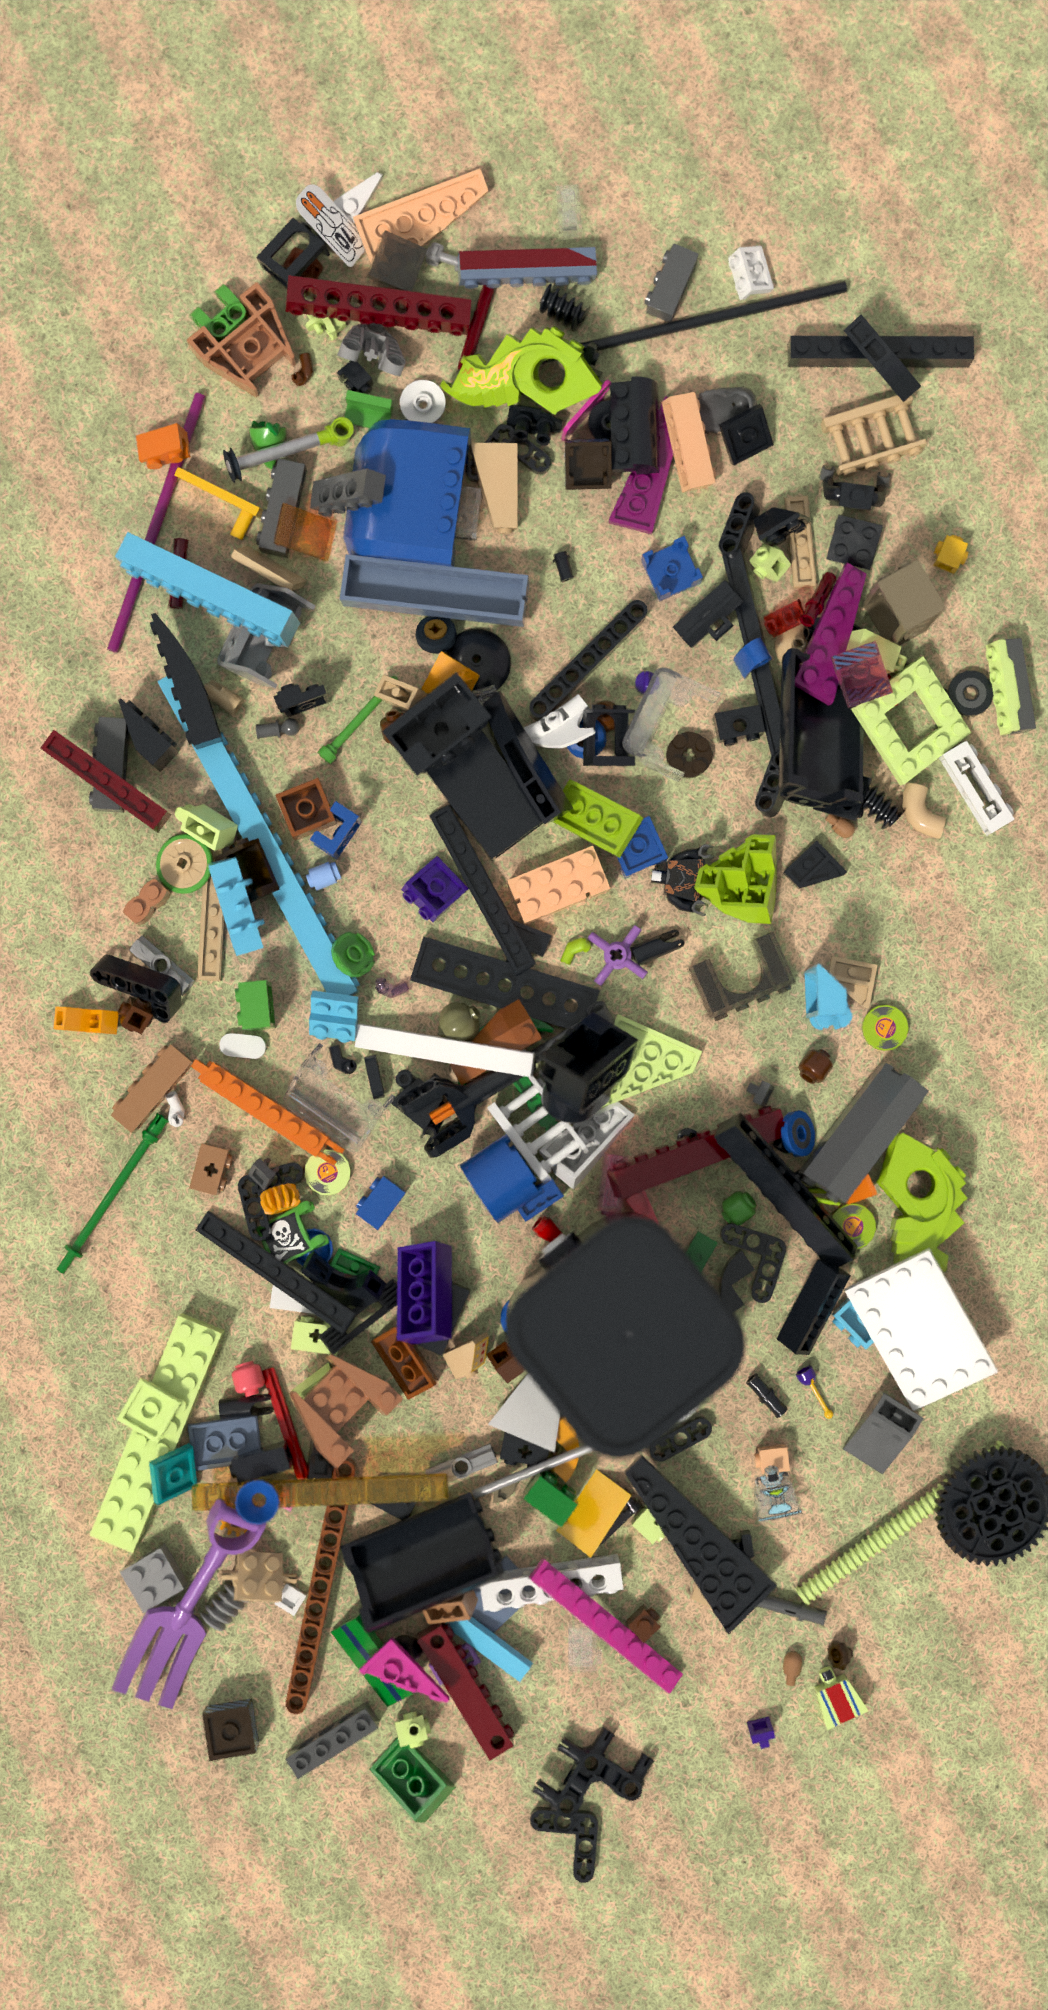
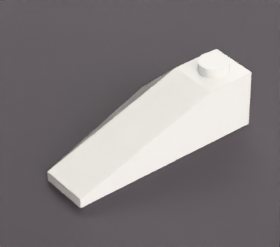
(600, 1132)

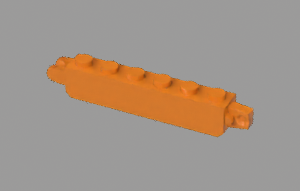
(266, 1110)

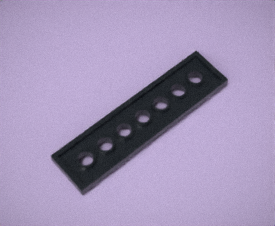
(498, 970)

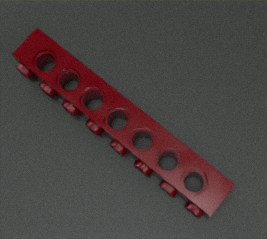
(370, 296)

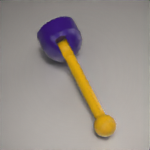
(807, 1377)

